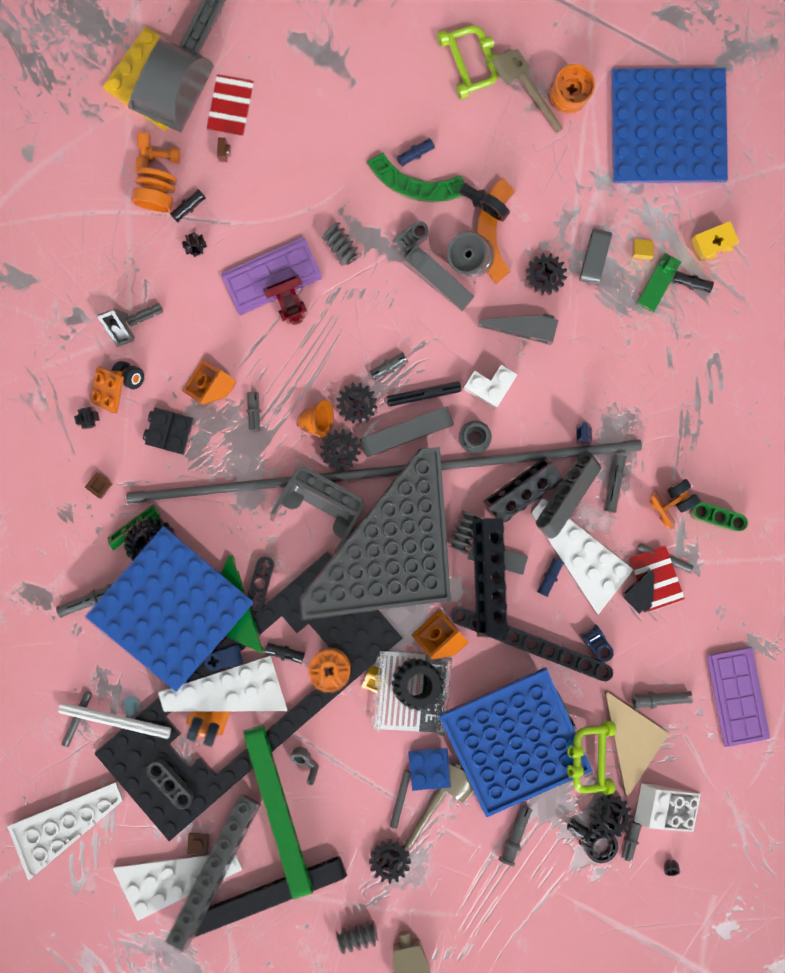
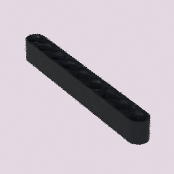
(541, 644)
(268, 896)

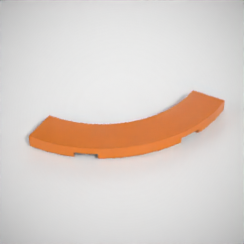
(487, 228)

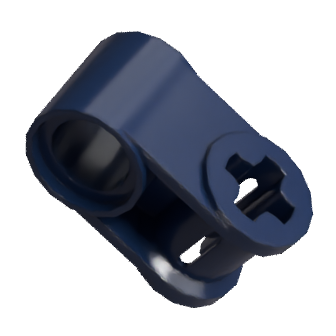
(597, 642)
(228, 657)

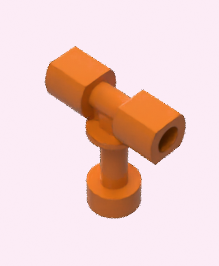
(148, 153)

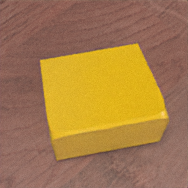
(643, 249)
(368, 682)

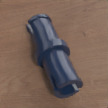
(415, 152)
(550, 577)

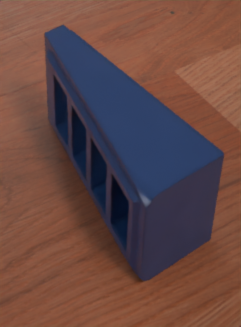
(584, 433)

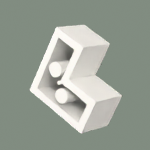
(490, 391)

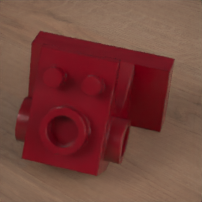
(294, 313)

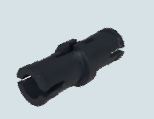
(187, 205)
(693, 282)
(284, 653)

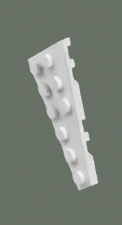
(589, 562)
(240, 688)
(52, 831)
(162, 882)

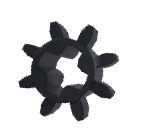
(194, 244)
(86, 418)

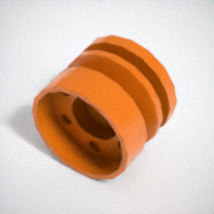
(579, 82)
(153, 190)
(326, 658)

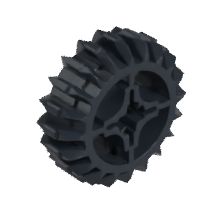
(135, 542)

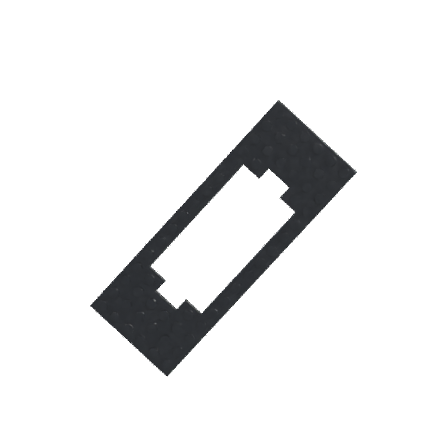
(131, 752)

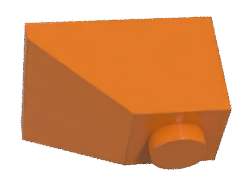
(208, 383)
(439, 637)

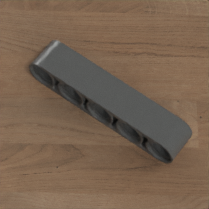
(407, 431)
(568, 495)

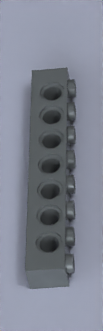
(213, 873)

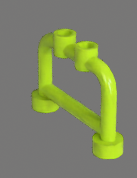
(486, 44)
(575, 771)

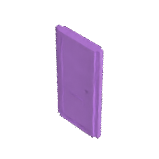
(248, 279)
(738, 697)

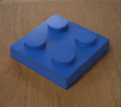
(429, 769)

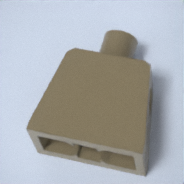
(409, 955)

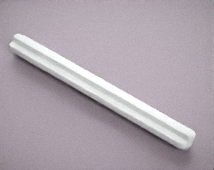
(114, 720)

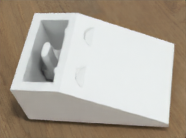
(667, 808)

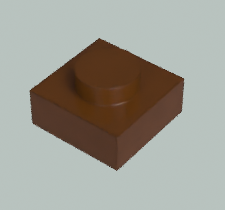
(223, 149)
(98, 485)
(197, 843)

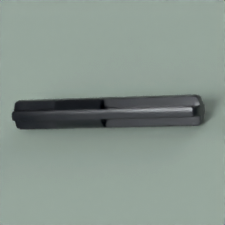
(423, 394)

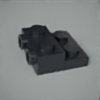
(168, 430)

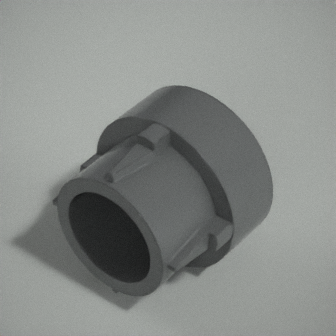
(485, 437)

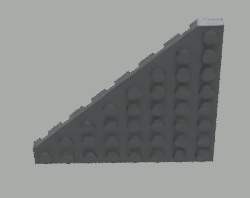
(393, 553)

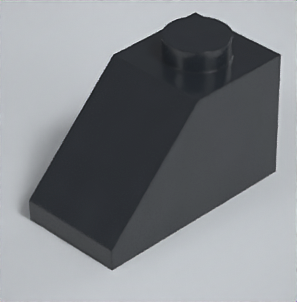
(641, 592)

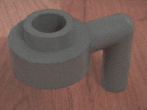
(301, 757)

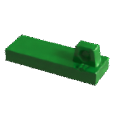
(658, 282)
(117, 538)

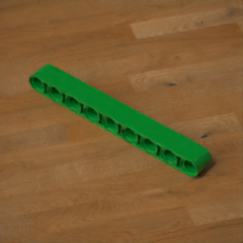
(278, 812)

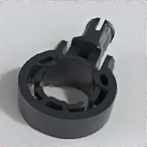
(486, 201)
(591, 838)

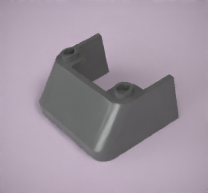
(323, 495)

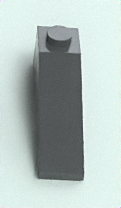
(437, 277)
(533, 328)

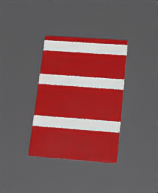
(230, 105)
(666, 584)

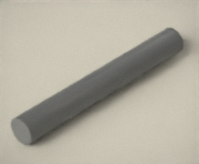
(676, 562)
(75, 722)
(400, 799)

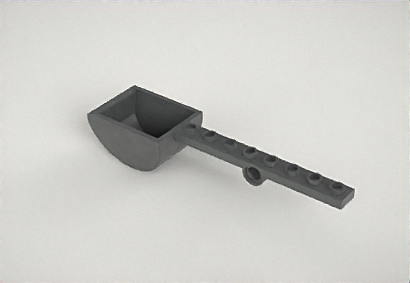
(176, 73)

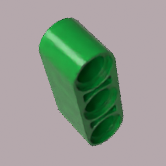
(727, 517)

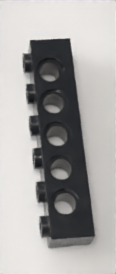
(490, 592)

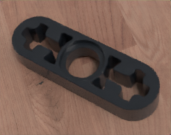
(258, 568)

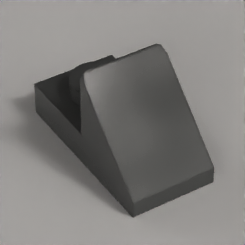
(116, 327)

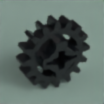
(544, 266)
(351, 411)
(345, 442)
(613, 823)
(382, 864)

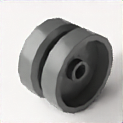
(460, 258)

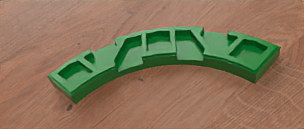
(411, 187)

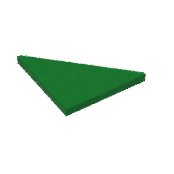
(245, 629)

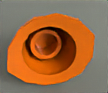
(317, 419)

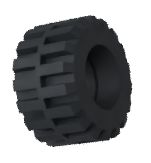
(432, 689)

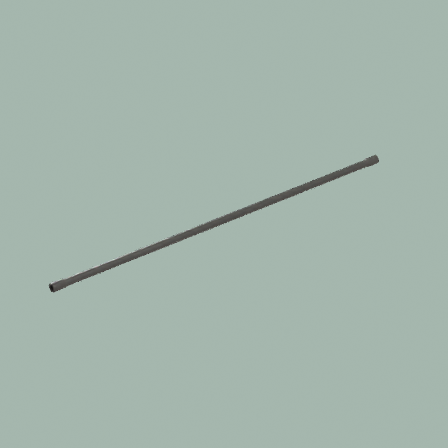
(625, 446)

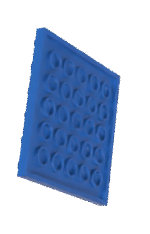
(669, 125)
(169, 609)
(513, 741)

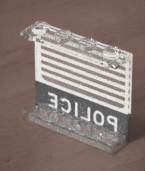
(391, 713)

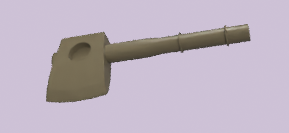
(512, 66)
(459, 789)

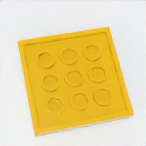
(126, 74)

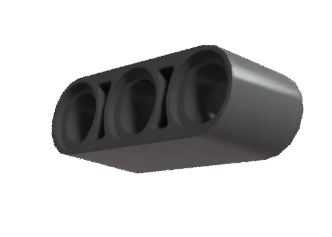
(595, 256)
(169, 774)

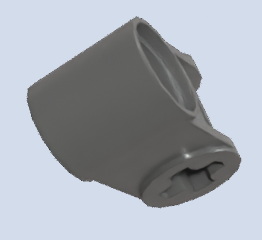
(411, 238)

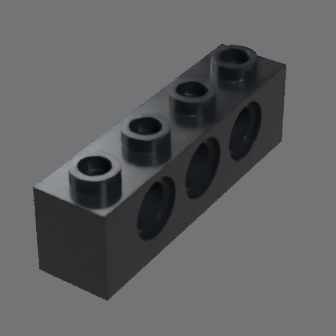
(526, 481)

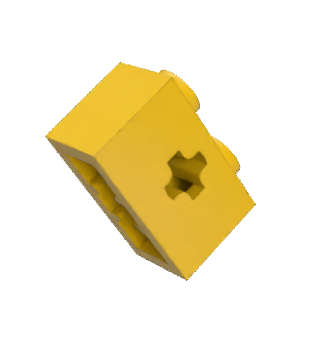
(723, 234)

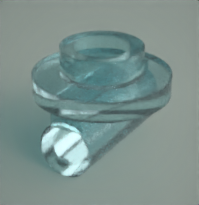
(131, 706)

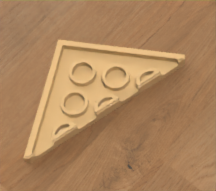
(635, 741)

